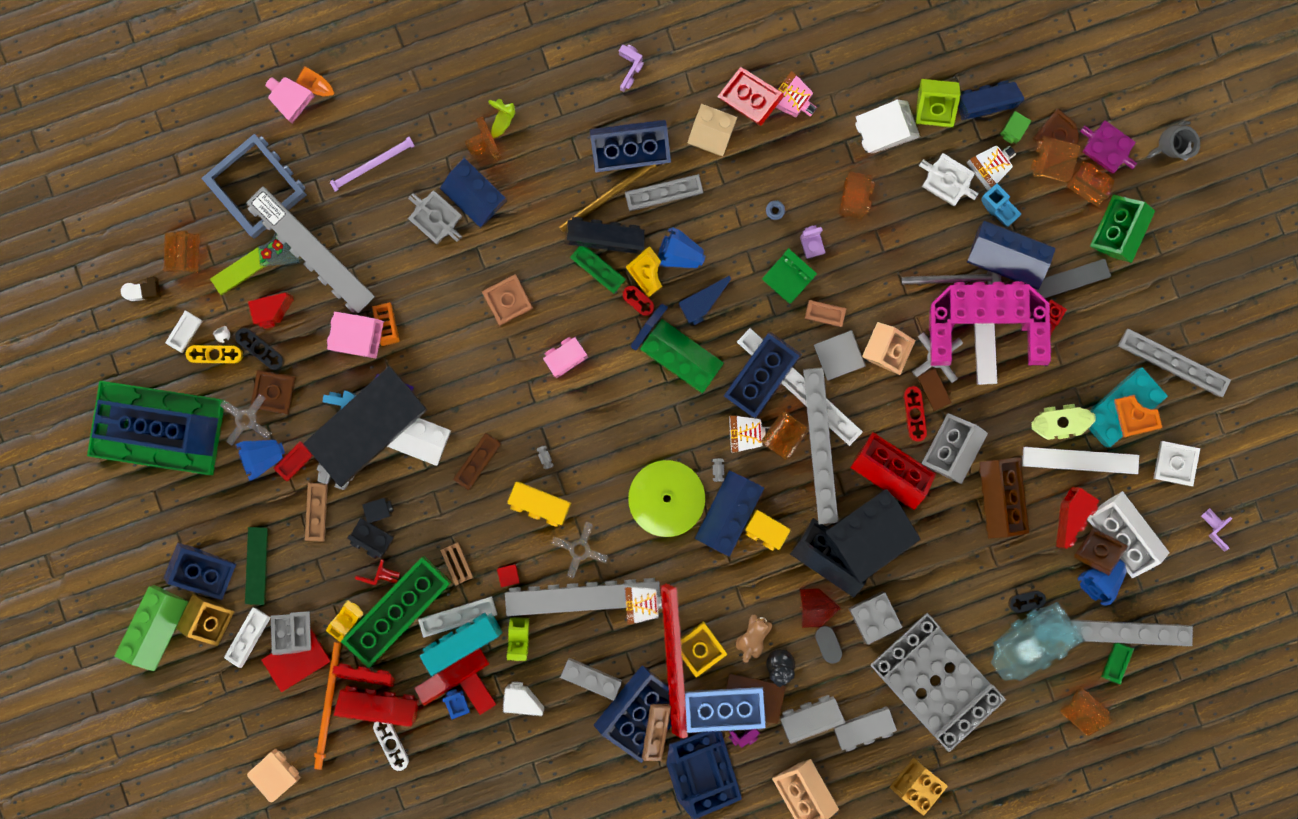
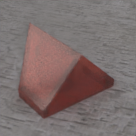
(816, 607)

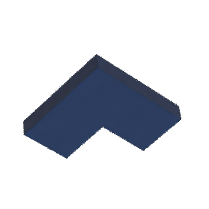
(652, 321)

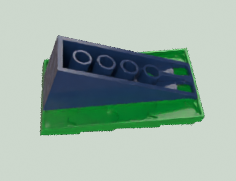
(155, 428)

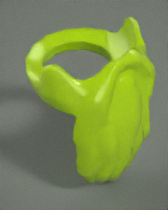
(503, 118)

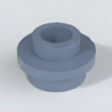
(777, 204)

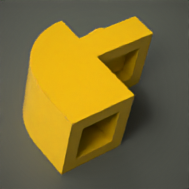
(345, 621)

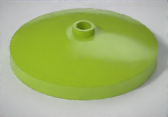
(670, 517)

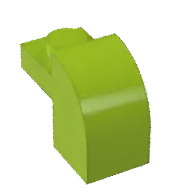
(518, 639)

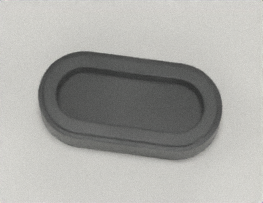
(828, 644)

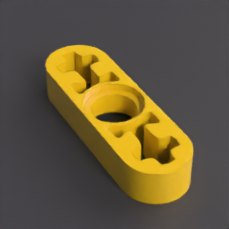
(200, 359)

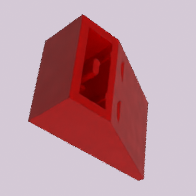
(1073, 515)

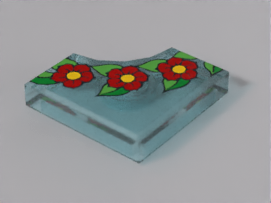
(276, 253)

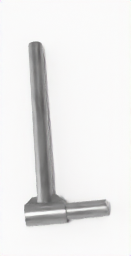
(990, 278)

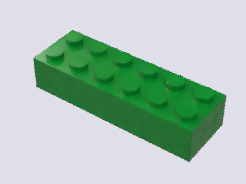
(396, 611)

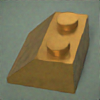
(204, 620)

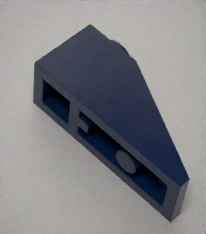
(699, 304)

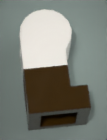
(141, 291)

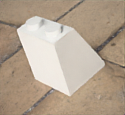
(887, 126)

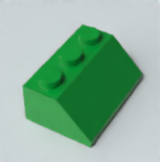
(1122, 228)

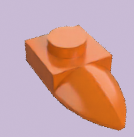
(314, 82)

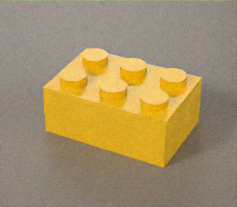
(538, 504)

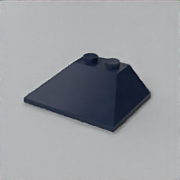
(702, 773)

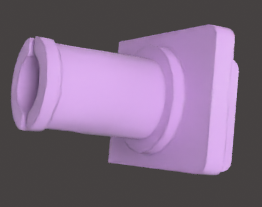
(1216, 523)

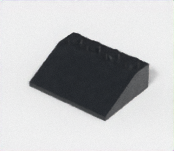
(872, 536)

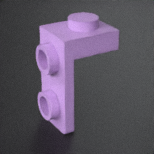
(630, 53)

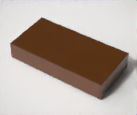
(934, 389)

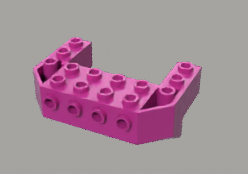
(990, 305)

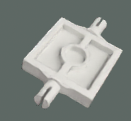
(948, 179)

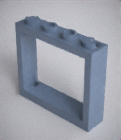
(274, 158)

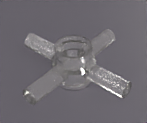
(238, 419)
(576, 558)

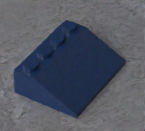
(628, 714)

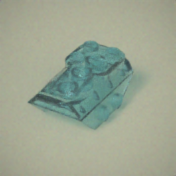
(1035, 642)

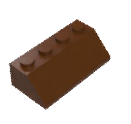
(1004, 497)

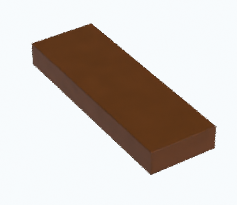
(477, 461)

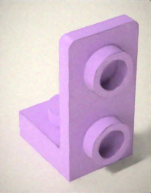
(812, 242)

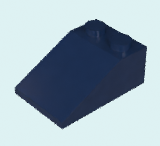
(199, 571)

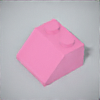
(565, 357)

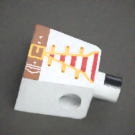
(992, 165)
(746, 433)
(641, 604)

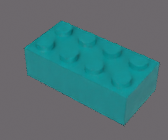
(1107, 424)
(458, 645)

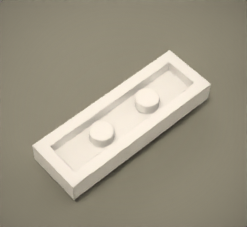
(247, 637)

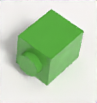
(1015, 127)

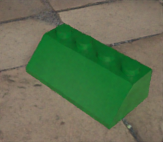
(681, 356)

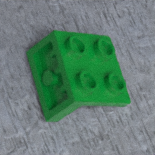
(789, 276)

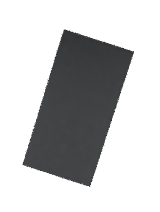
(365, 426)

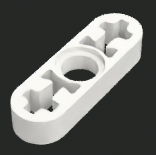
(379, 733)

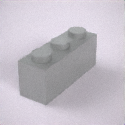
(591, 679)
(865, 729)

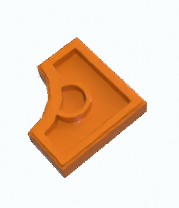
(1136, 418)

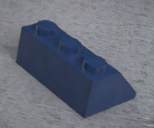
(989, 100)
(472, 193)

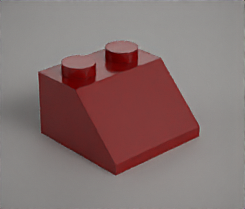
(270, 309)

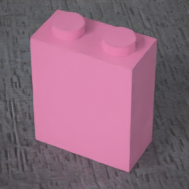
(355, 335)

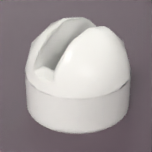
(222, 333)

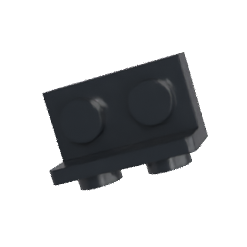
(370, 538)

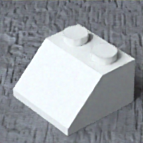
(521, 700)

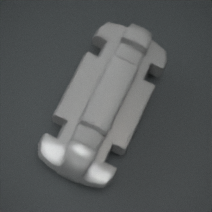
(544, 457)
(718, 469)

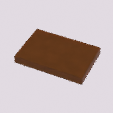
(772, 694)

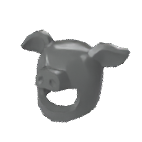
(1177, 142)

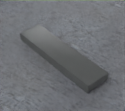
(1074, 278)

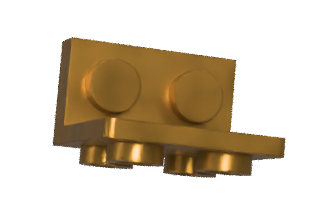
(918, 786)

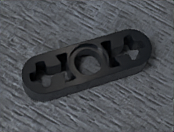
(267, 361)

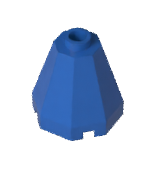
(680, 251)
(259, 456)
(1100, 585)

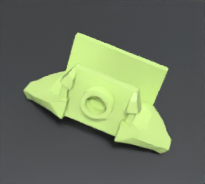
(1079, 421)

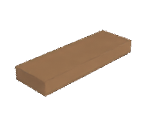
(316, 512)
(656, 732)

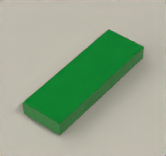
(598, 268)

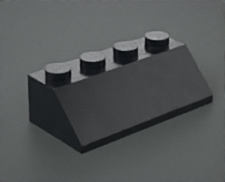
(604, 236)
(816, 554)

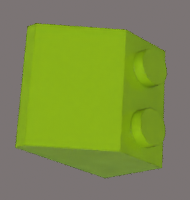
(937, 102)

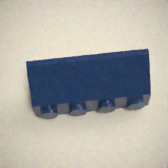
(630, 145)
(1010, 254)
(729, 513)

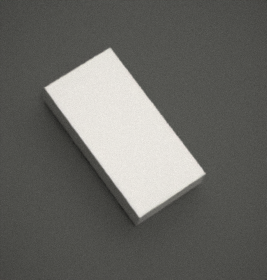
(184, 331)

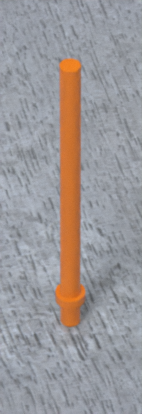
(327, 708)

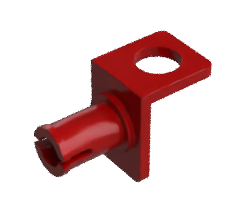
(382, 573)

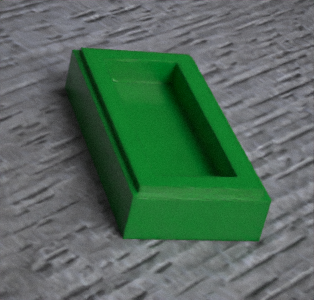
(1117, 663)

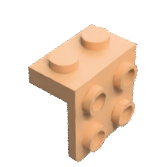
(273, 775)

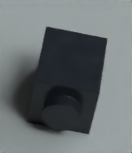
(378, 510)

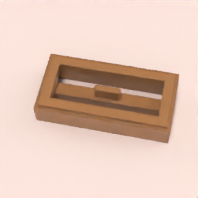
(449, 565)

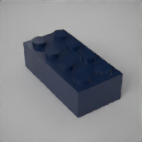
(762, 375)

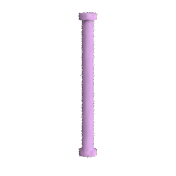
(372, 163)

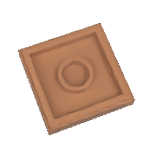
(507, 299)

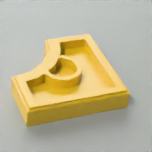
(644, 271)

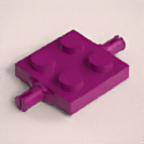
(1108, 147)

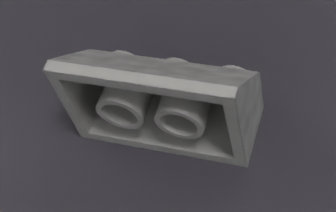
(954, 448)
(811, 719)

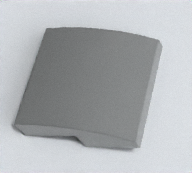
(839, 355)
(290, 633)

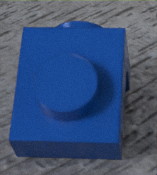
(456, 703)

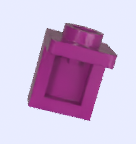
(747, 737)

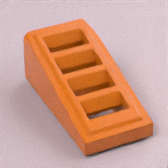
(390, 339)

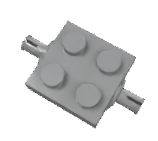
(435, 217)

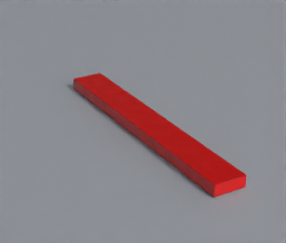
(674, 660)

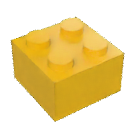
(766, 529)
(701, 649)

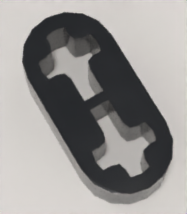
(1028, 605)

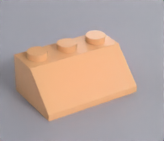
(805, 792)

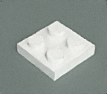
(1176, 463)

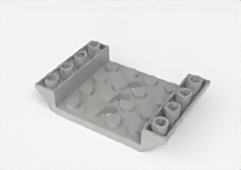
(954, 704)

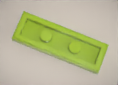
(237, 272)

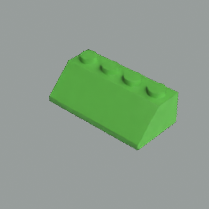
(151, 628)

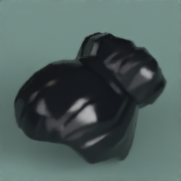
(781, 667)

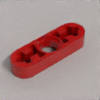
(911, 429)

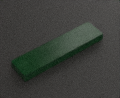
(256, 566)

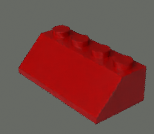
(893, 470)
(377, 706)

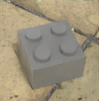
(875, 617)

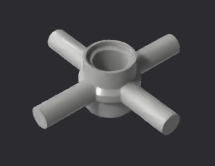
(926, 365)

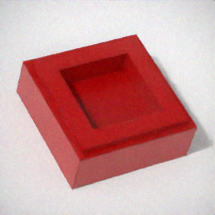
(508, 575)

